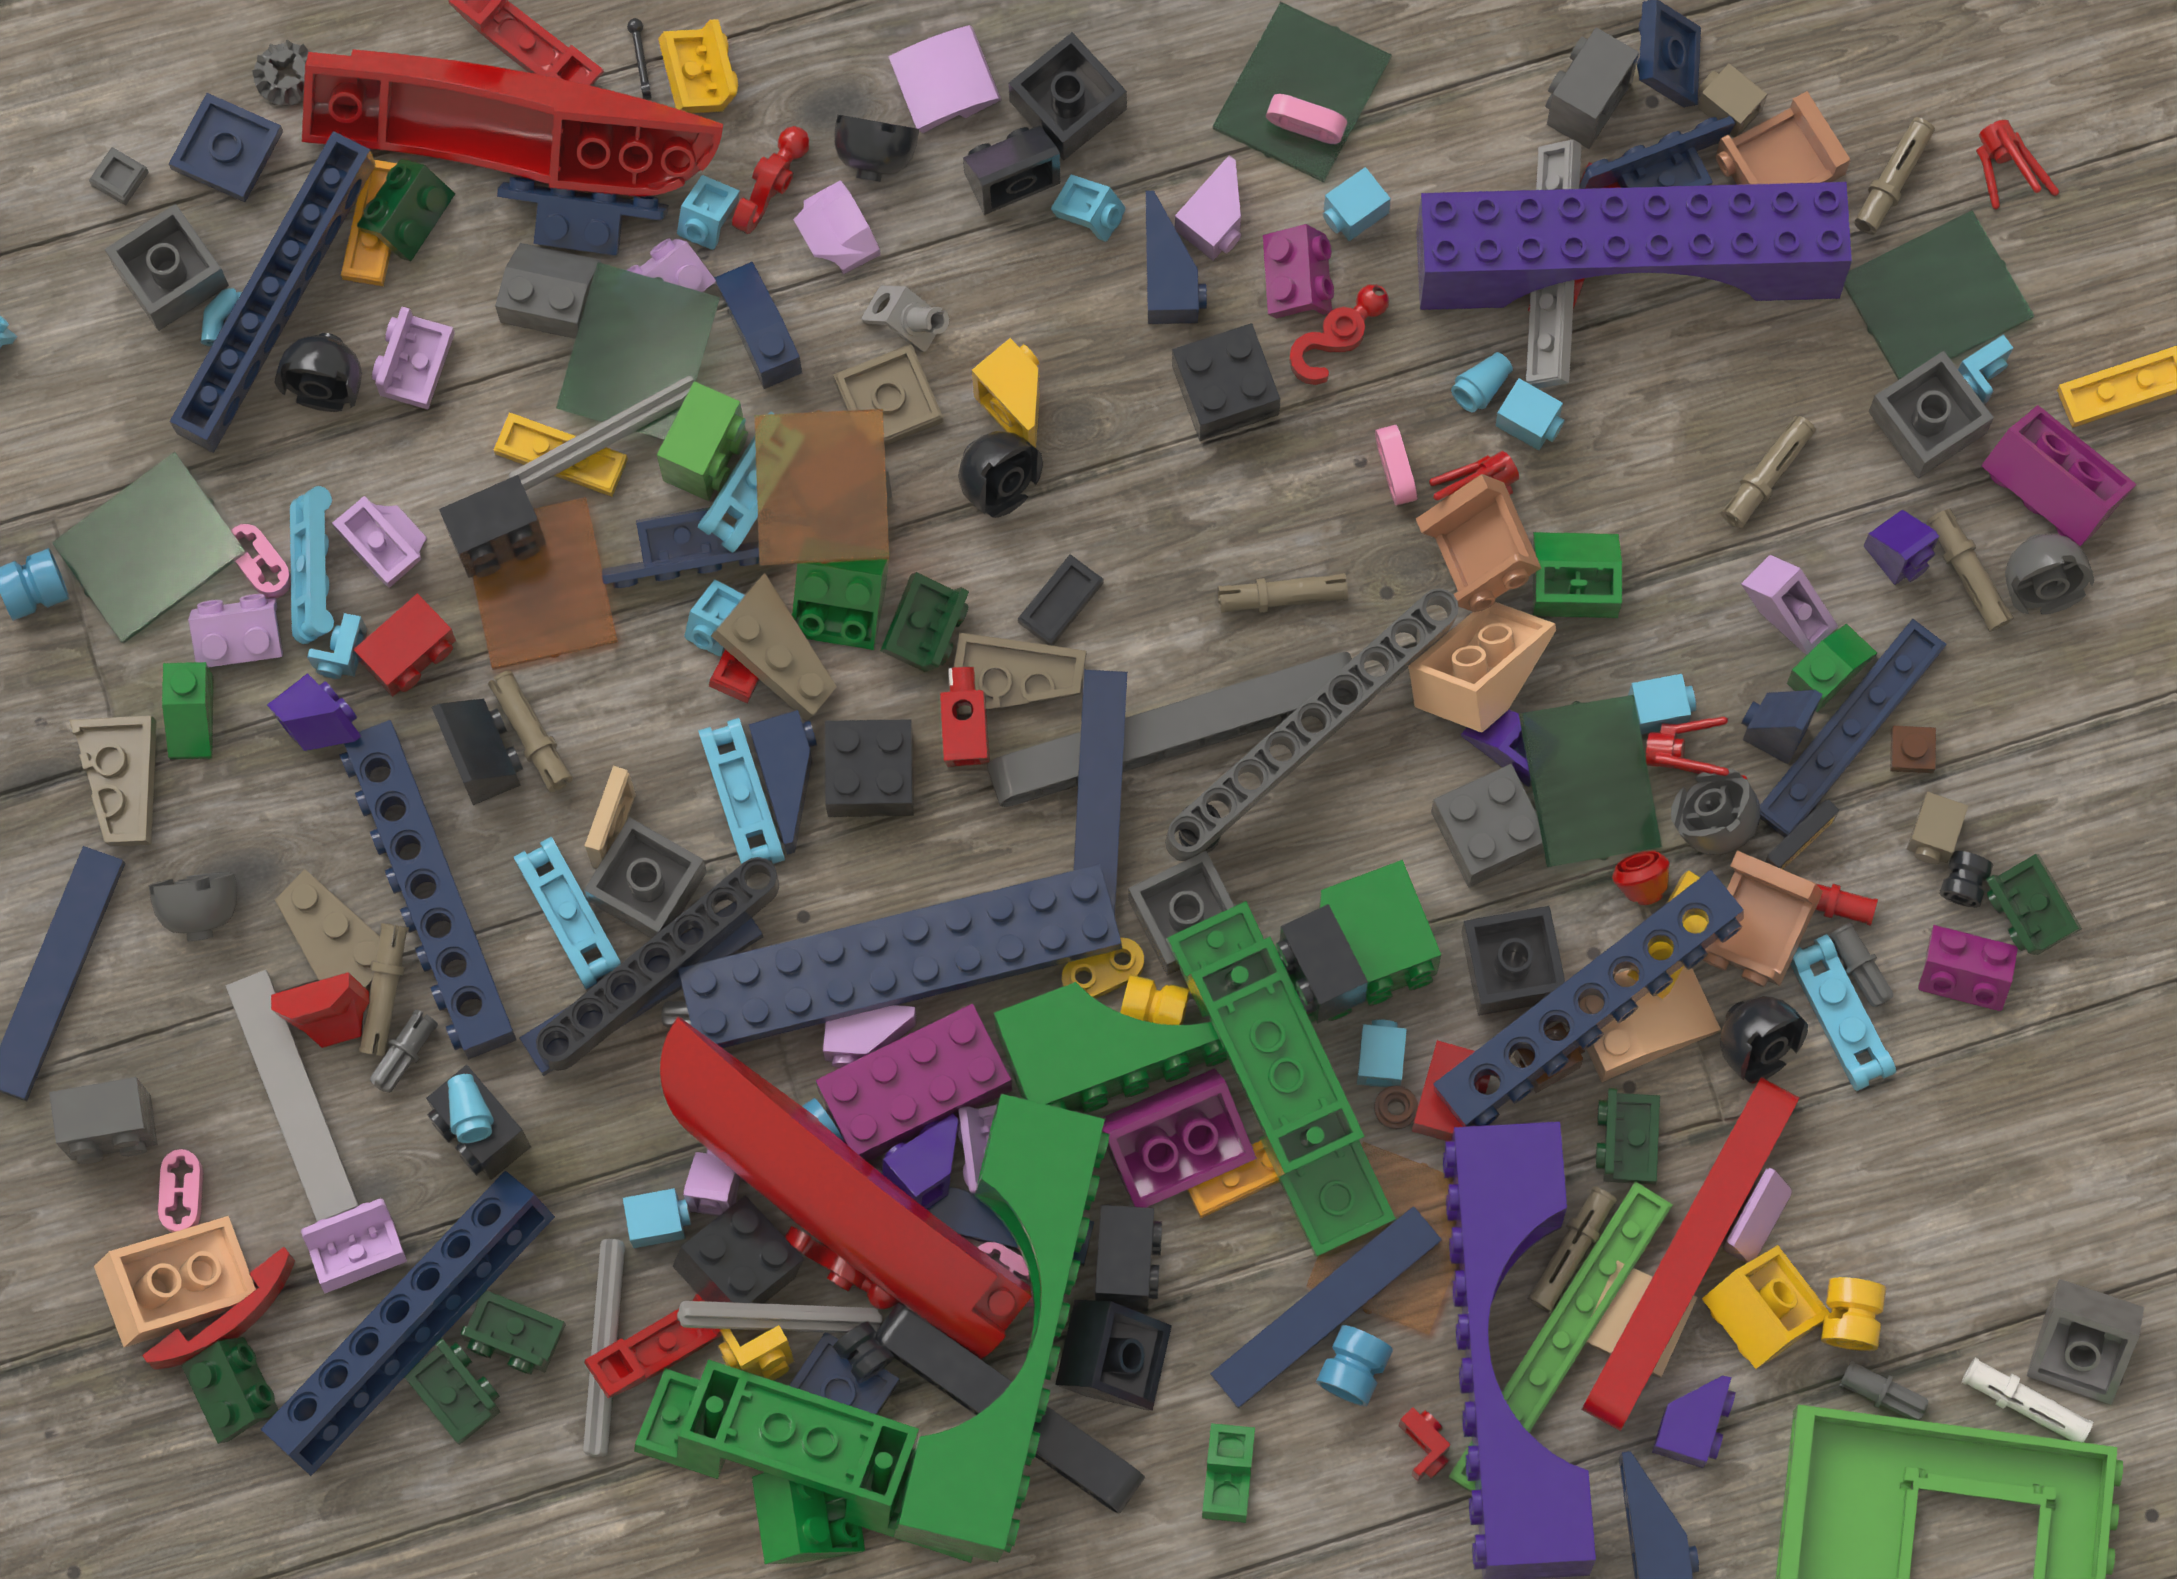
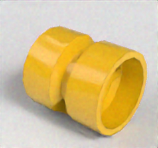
(1154, 1006)
(1853, 1314)

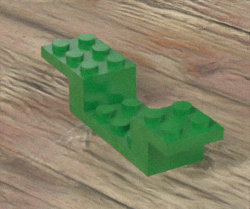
(1284, 1075)
(785, 1435)

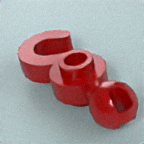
(771, 176)
(1341, 333)
(841, 1272)

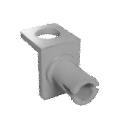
(907, 316)

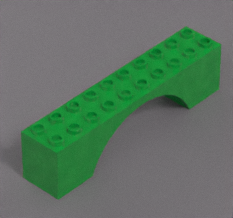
(1080, 1052)
(1038, 1185)

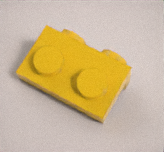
(699, 68)
(762, 1356)

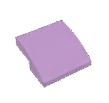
(944, 78)

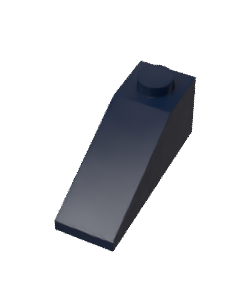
(1171, 273)
(759, 325)
(1780, 722)
(786, 763)
(1655, 1535)

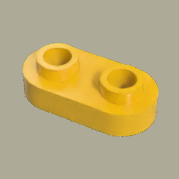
(1104, 970)

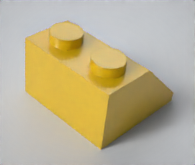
(1009, 389)
(1765, 1306)

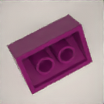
(2057, 475)
(1177, 1139)

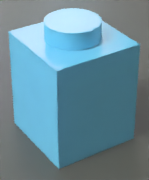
(1356, 204)
(1530, 415)
(1662, 702)
(1381, 1054)
(656, 1217)

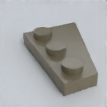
(774, 649)
(1019, 671)
(121, 771)
(328, 930)

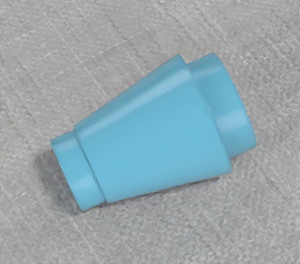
(1480, 383)
(468, 1111)

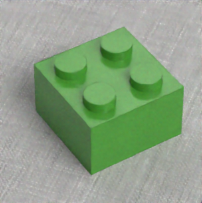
(702, 442)

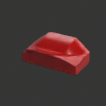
(325, 1009)

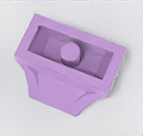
(837, 228)
(381, 539)

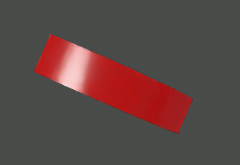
(527, 41)
(270, 1278)
(647, 1353)

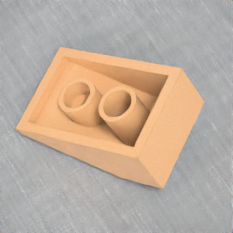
(1479, 666)
(1654, 1028)
(174, 1280)

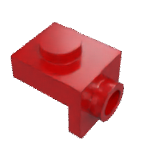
(1426, 1434)

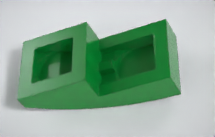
(1228, 1473)

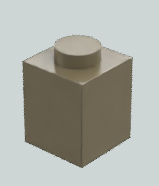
(1731, 95)
(1936, 828)

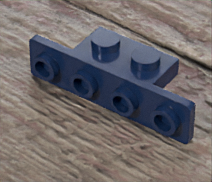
(1665, 164)
(580, 218)
(677, 544)

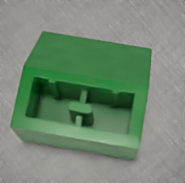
(1577, 575)
(840, 601)
(802, 1522)

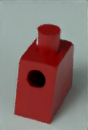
(964, 740)

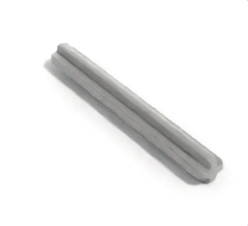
(604, 434)
(768, 1316)
(604, 1334)

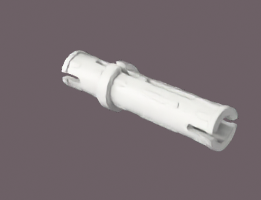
(2026, 1401)

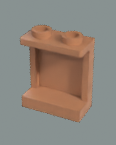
(1785, 149)
(1481, 542)
(1774, 920)

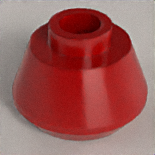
(1643, 877)

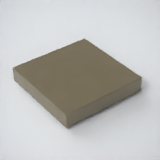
(896, 386)

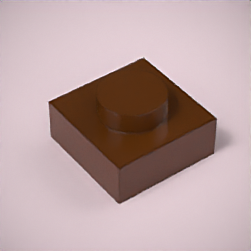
(1913, 749)

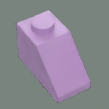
(1213, 213)
(1789, 603)
(866, 1032)
(710, 1185)

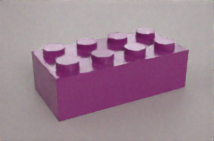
(913, 1083)

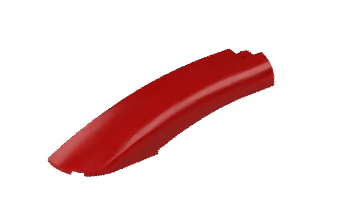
(506, 122)
(837, 1193)

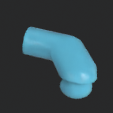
(215, 314)

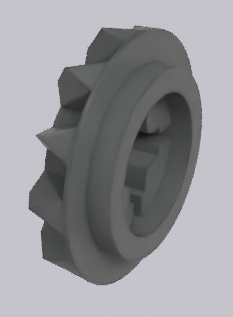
(266, 77)

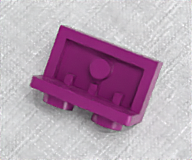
(1297, 271)
(1968, 968)

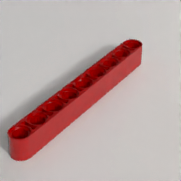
(1690, 1254)

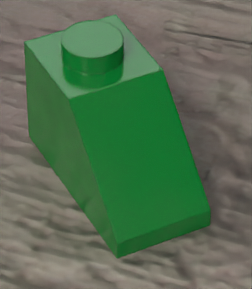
(1832, 664)
(188, 710)

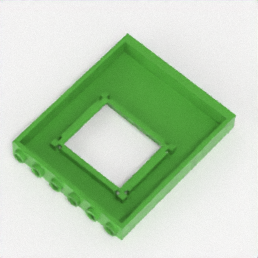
(1855, 1509)

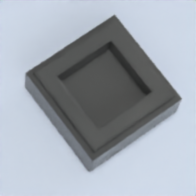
(118, 176)

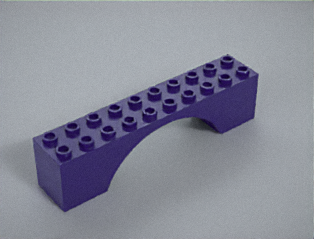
(1755, 237)
(1526, 1499)

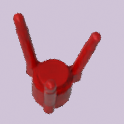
(2003, 145)
(1498, 467)
(1668, 751)

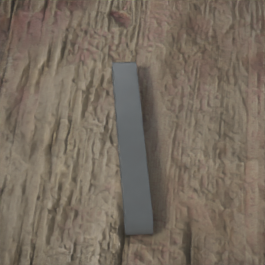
(1319, 705)
(1170, 729)

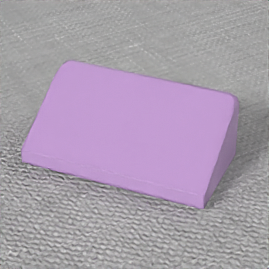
(1758, 1217)

